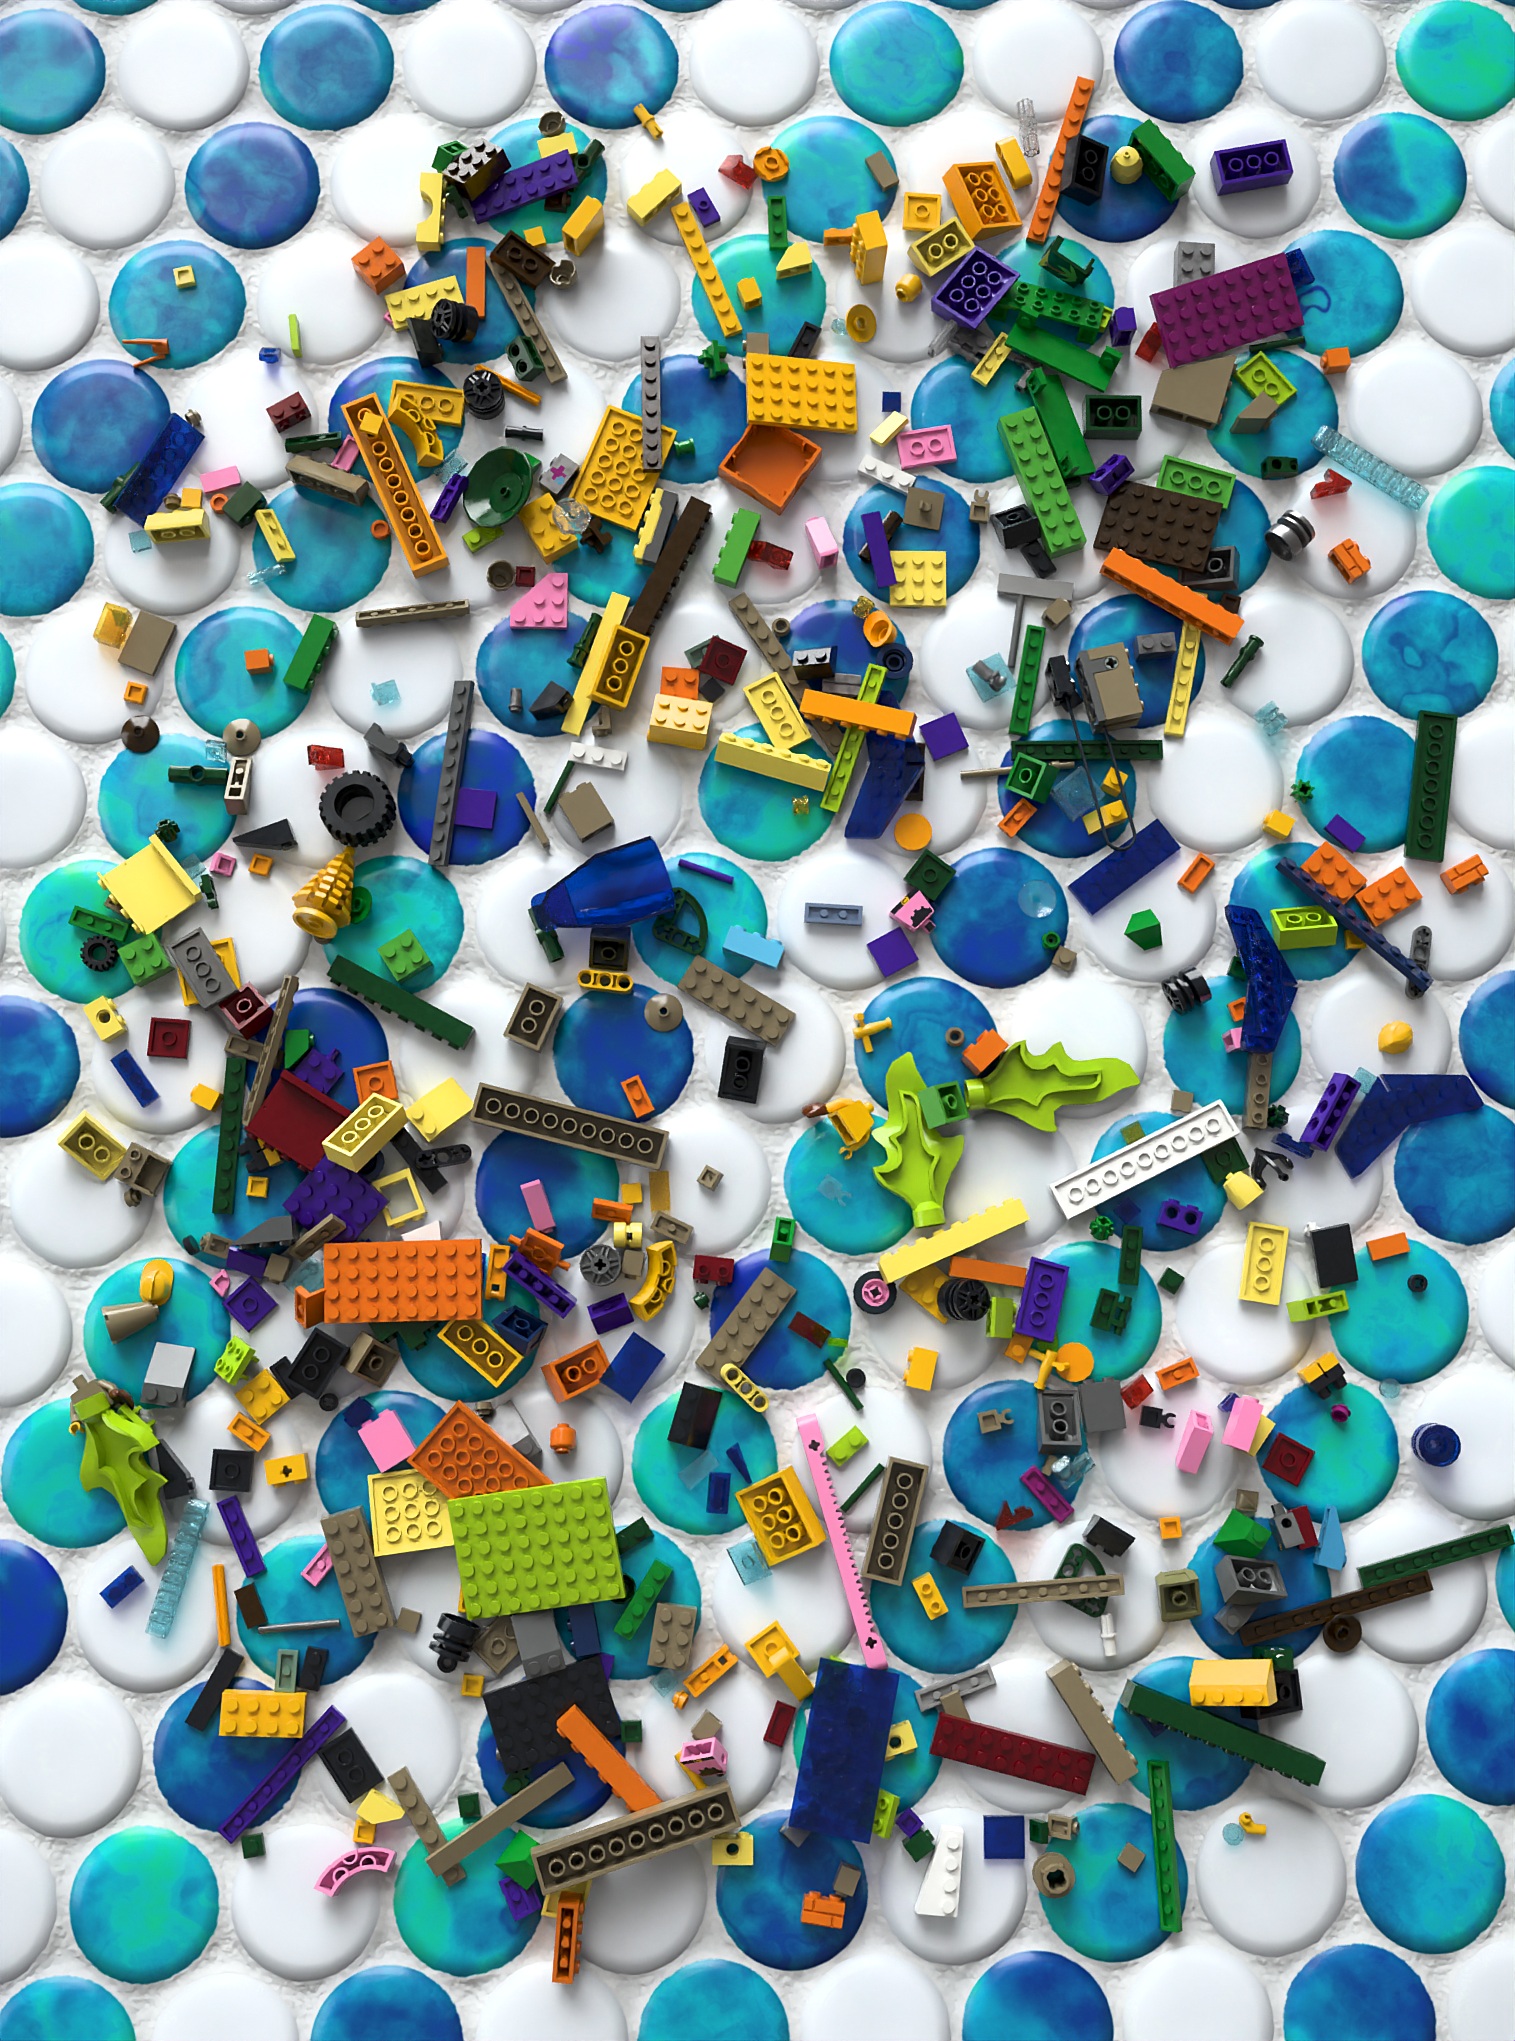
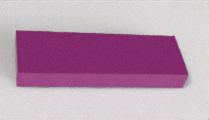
(1046, 1494)

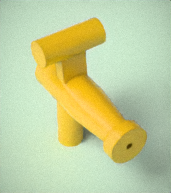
(865, 1031)
(1048, 1361)

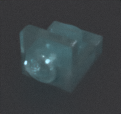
(385, 692)

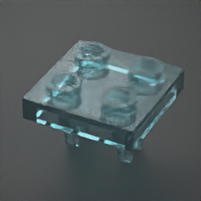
(308, 1275)

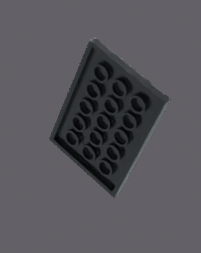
(528, 1712)

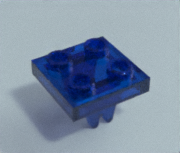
(1299, 269)

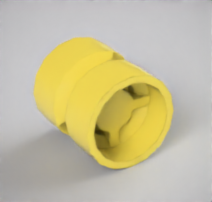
(620, 1235)

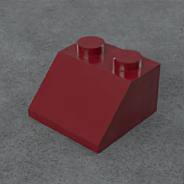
(247, 1011)

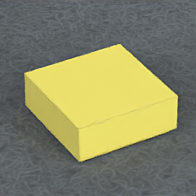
(184, 277)

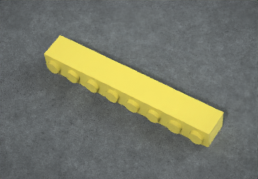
(952, 1241)

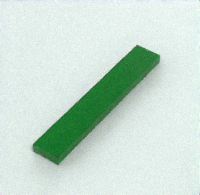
(1027, 680)

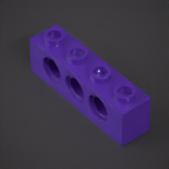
(1330, 1111)
(539, 1284)

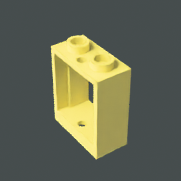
(396, 1178)

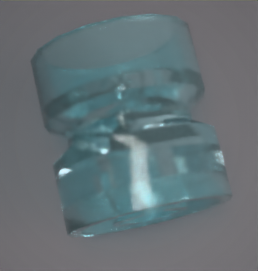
(1264, 717)

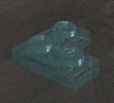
(1068, 1473)

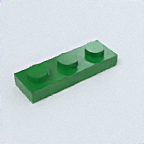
(777, 223)
(99, 924)

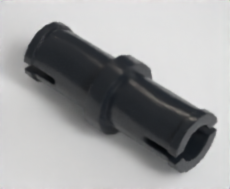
(524, 433)

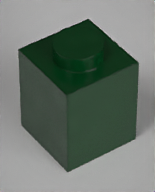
(919, 1844)

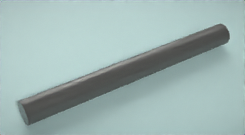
(1016, 631)
(299, 1626)

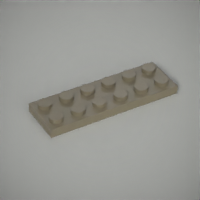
(736, 1000)
(746, 1324)

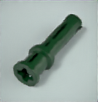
(583, 649)
(1247, 654)

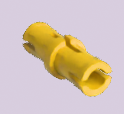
(648, 121)

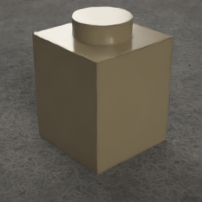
(1057, 613)
(632, 1264)
(278, 1268)
(706, 1726)
(846, 1879)

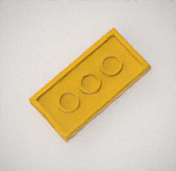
(440, 403)

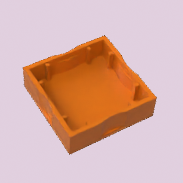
(770, 464)

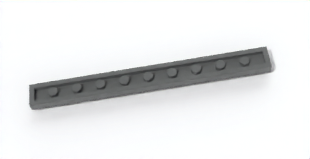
(451, 773)

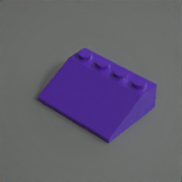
(973, 289)

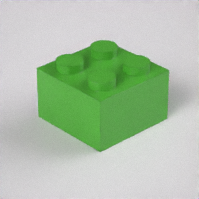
(404, 956)
(146, 959)
(943, 1104)

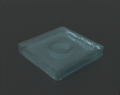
(994, 662)

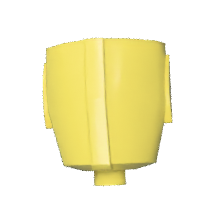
(1126, 165)
(1241, 1189)

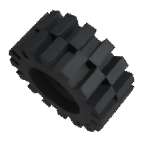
(87, 953)

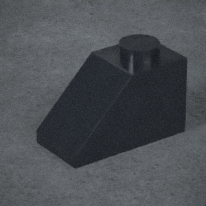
(551, 702)

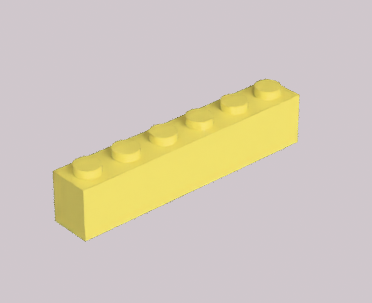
(772, 761)

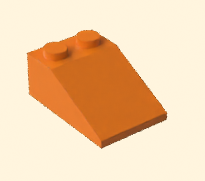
(576, 1371)

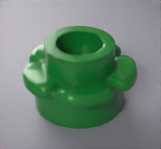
(1051, 945)

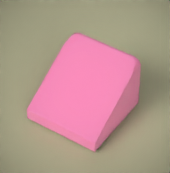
(222, 864)

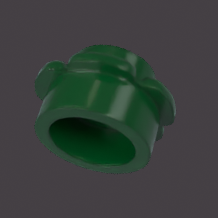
(701, 1300)

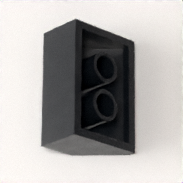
(694, 1416)

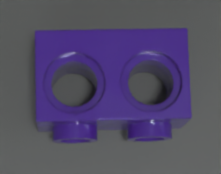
(1122, 326)
(1111, 474)
(1178, 1222)

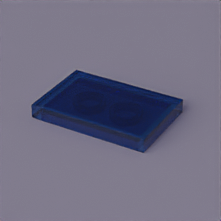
(632, 1367)

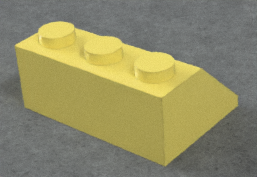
(940, 247)
(178, 526)

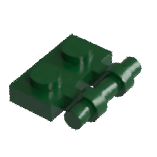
(1105, 1308)

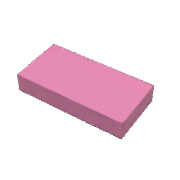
(346, 455)
(220, 480)

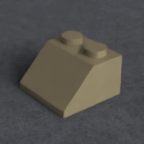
(1256, 416)
(370, 1359)

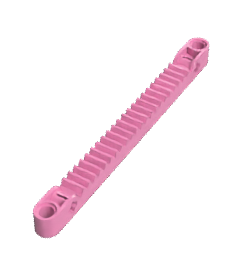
(873, 1655)

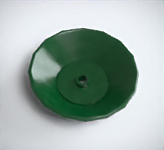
(498, 487)

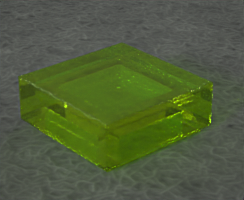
(837, 1342)

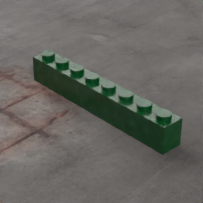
(400, 1002)

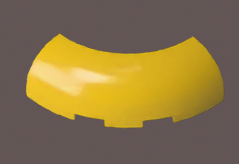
(419, 429)
(658, 1281)

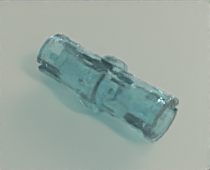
(267, 573)

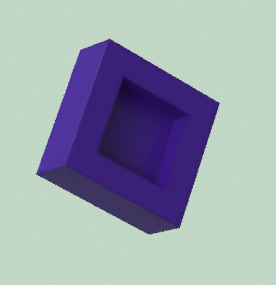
(909, 1822)

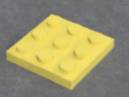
(919, 579)

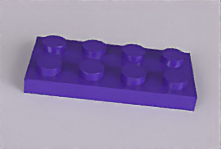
(1041, 1300)

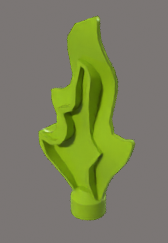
(1040, 1084)
(917, 1156)
(117, 1464)

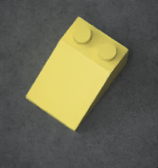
(440, 1110)
(92, 1145)

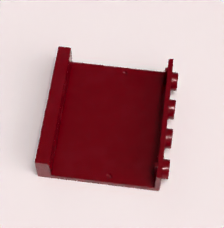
(296, 1121)

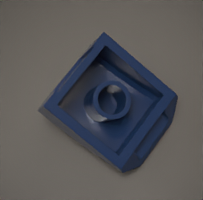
(520, 1329)

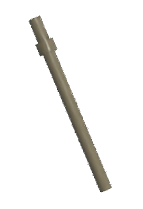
(1006, 770)

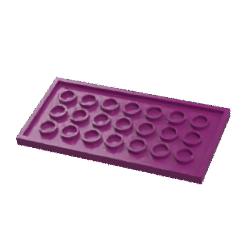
(1226, 310)

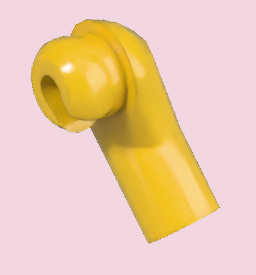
(1249, 1826)

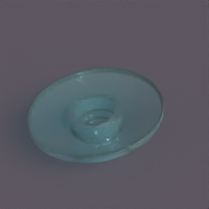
(1037, 889)

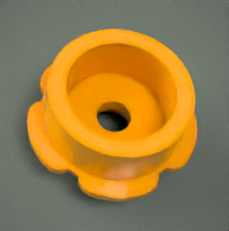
(680, 1699)

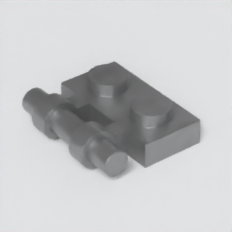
(974, 340)

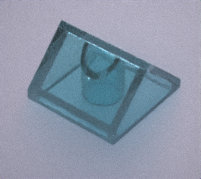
(749, 1560)

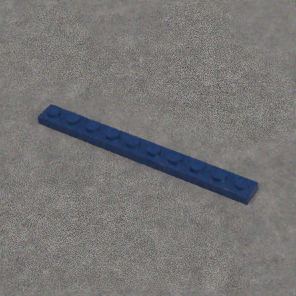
(1354, 924)

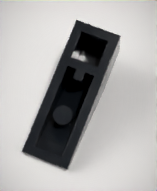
(273, 836)
(171, 1468)

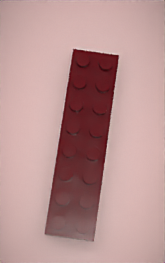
(1012, 1754)

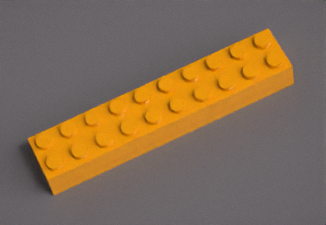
(396, 489)

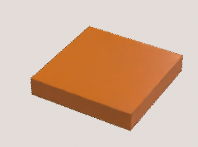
(377, 1079)

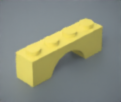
(429, 232)

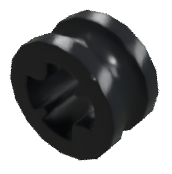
(1411, 1282)
(329, 1396)

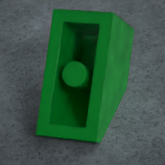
(447, 154)
(297, 1046)
(782, 1239)

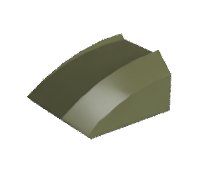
(1178, 1595)

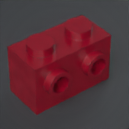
(288, 412)
(713, 1269)

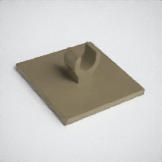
(923, 508)

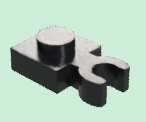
(1153, 1417)

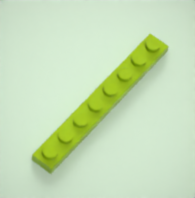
(852, 743)

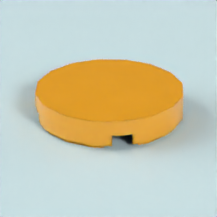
(771, 164)
(912, 832)
(1080, 1361)

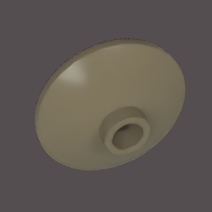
(245, 745)
(670, 1019)

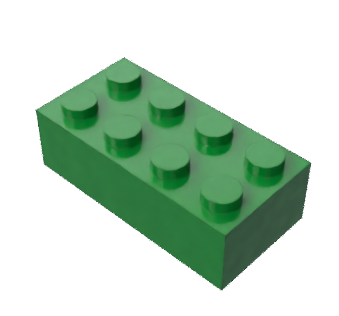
(1162, 161)

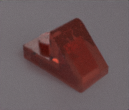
(738, 171)
(1150, 344)
(1333, 484)
(325, 757)
(809, 1329)
(1136, 1391)
(1006, 1518)

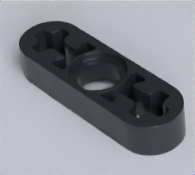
(427, 1154)

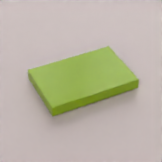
(1262, 375)

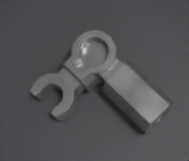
(1029, 364)
(995, 680)

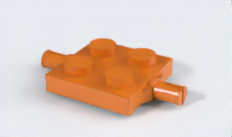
(540, 1250)

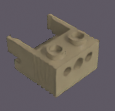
(142, 1169)

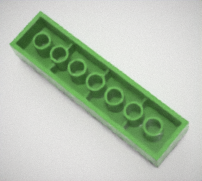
(1041, 482)

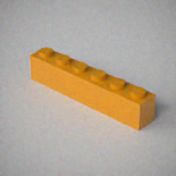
(858, 714)

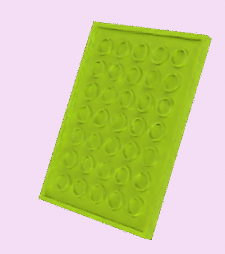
(536, 1548)

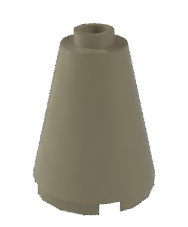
(128, 1319)

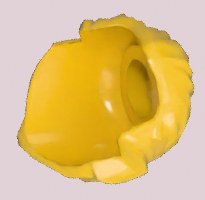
(1395, 1037)

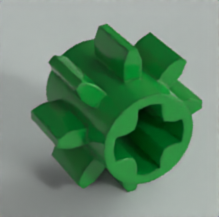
(1303, 786)
(1101, 1228)

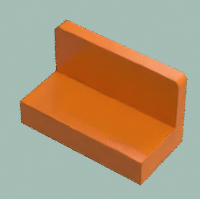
(309, 1307)

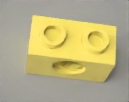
(97, 1010)
(907, 1740)
(742, 1856)

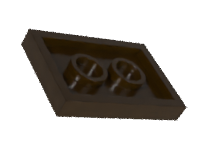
(522, 260)

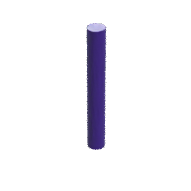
(705, 871)

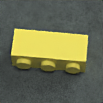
(654, 197)

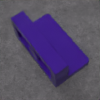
(610, 1313)

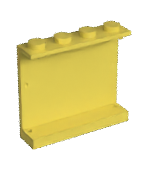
(150, 887)

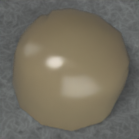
(552, 124)
(563, 275)
(501, 575)

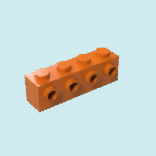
(566, 1937)

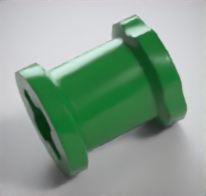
(684, 447)

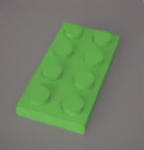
(1195, 480)

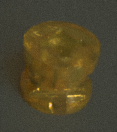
(863, 607)
(800, 805)

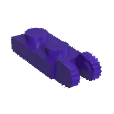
(449, 498)

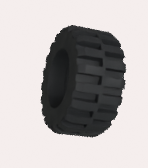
(350, 787)

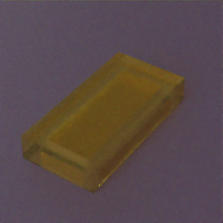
(659, 1191)

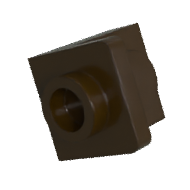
(558, 202)

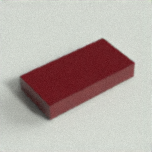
(1305, 1525)
(779, 1723)

